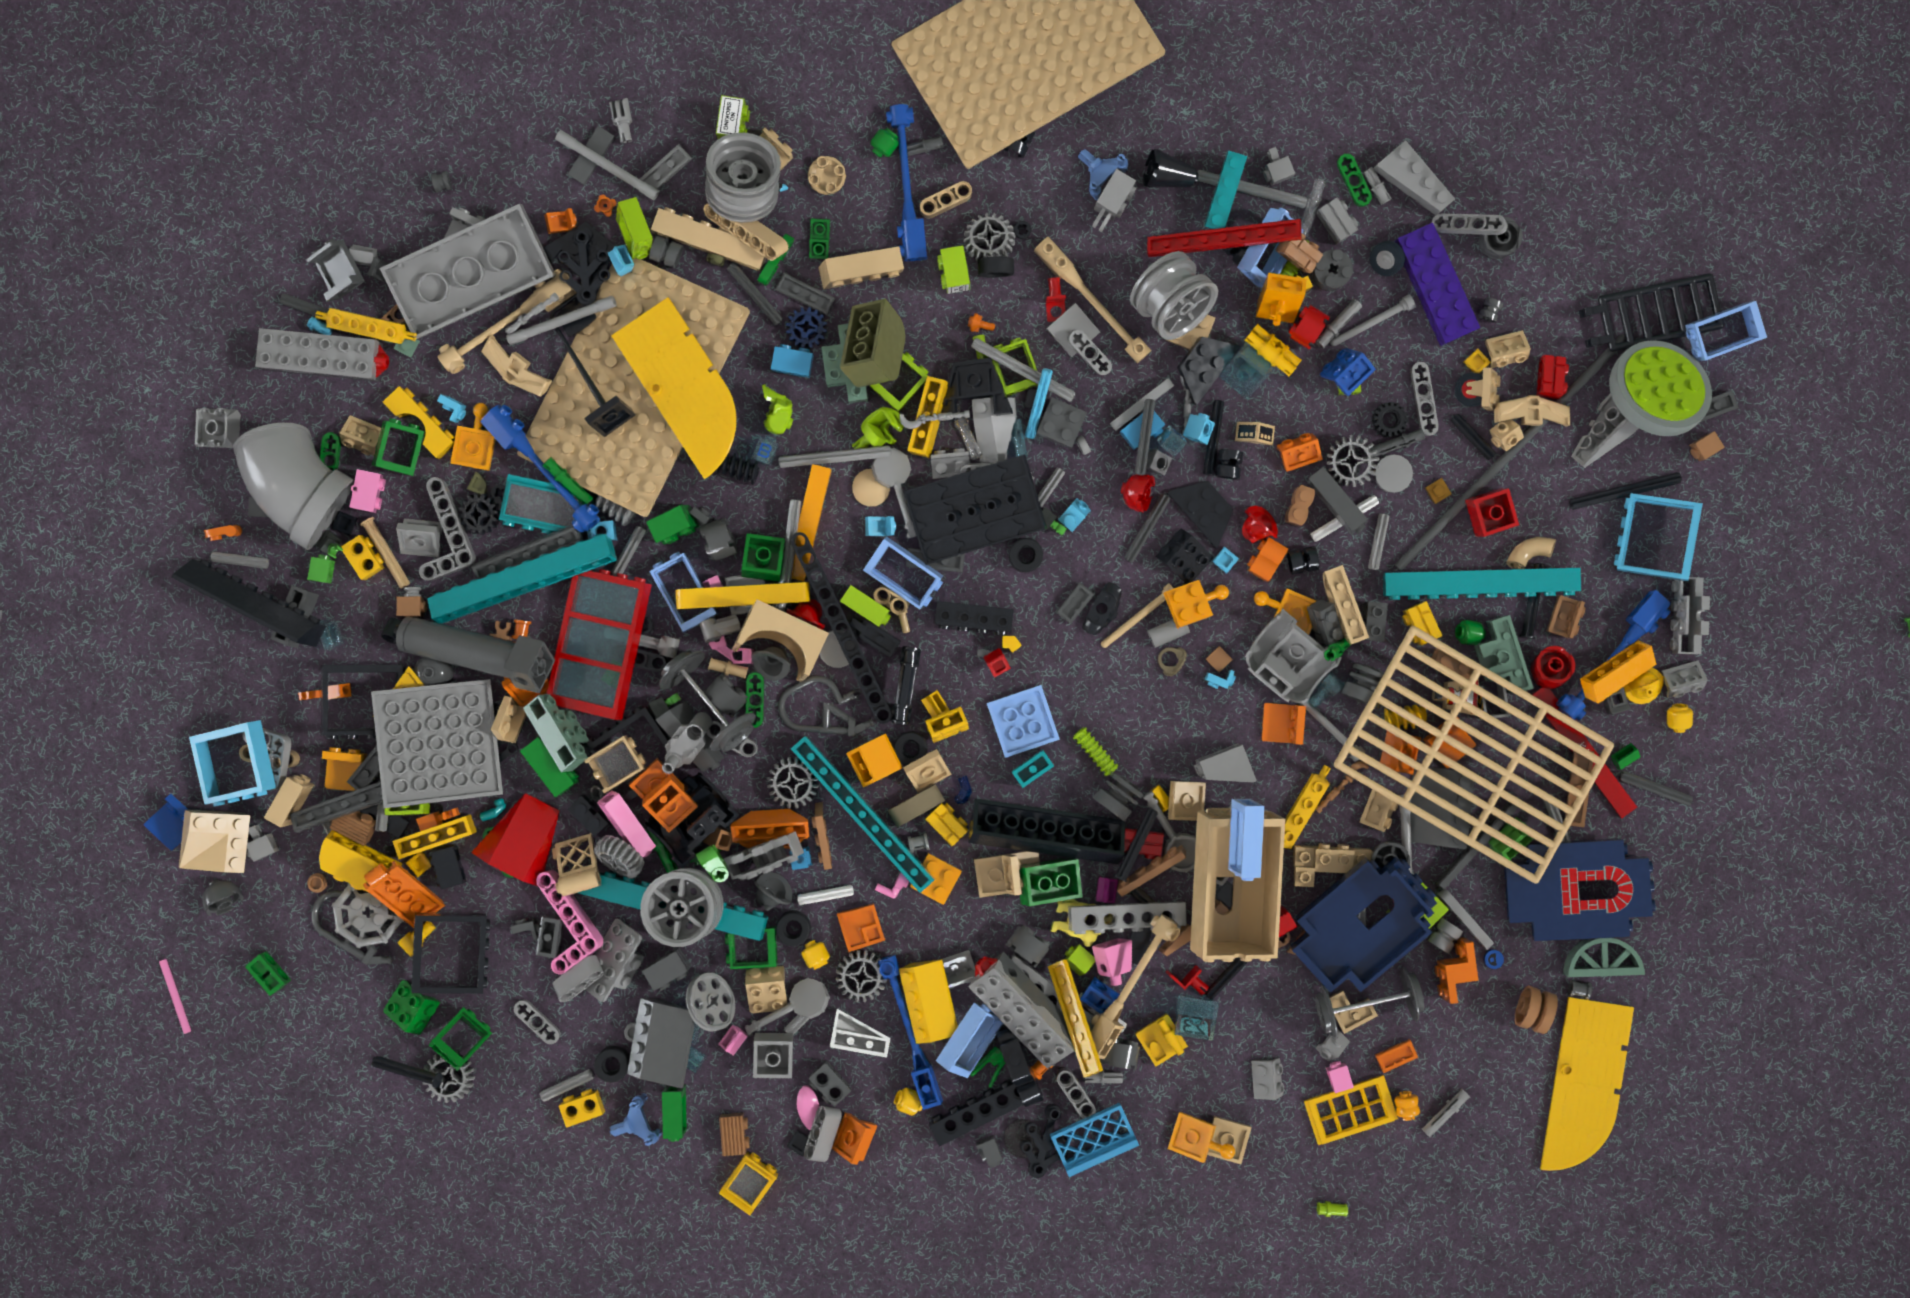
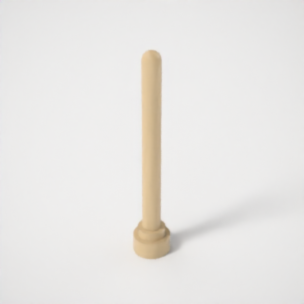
(1136, 618)

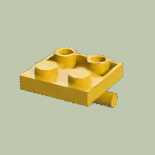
(1160, 1040)

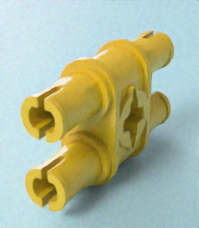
(1273, 350)

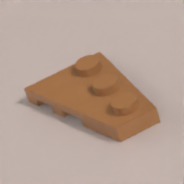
(821, 838)

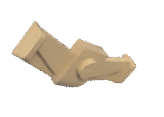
(514, 368)
(1532, 411)

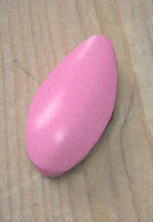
(807, 1105)

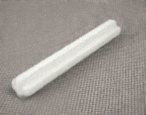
(1335, 524)

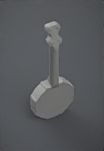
(893, 473)
(1186, 840)
(807, 999)

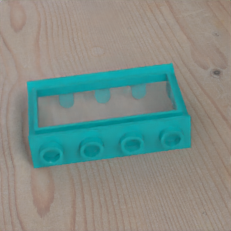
(535, 505)

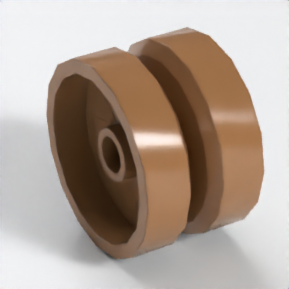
(1536, 1009)

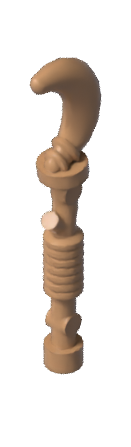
(1334, 793)

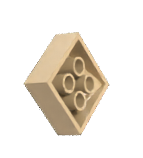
(214, 841)

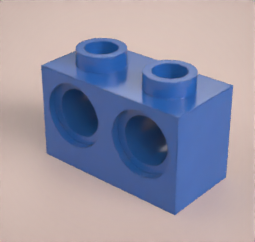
(1098, 995)

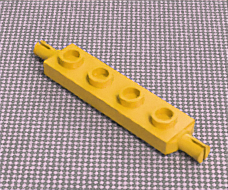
(366, 325)
(1305, 806)

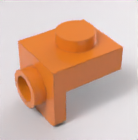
(560, 221)

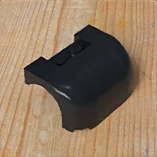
(678, 840)

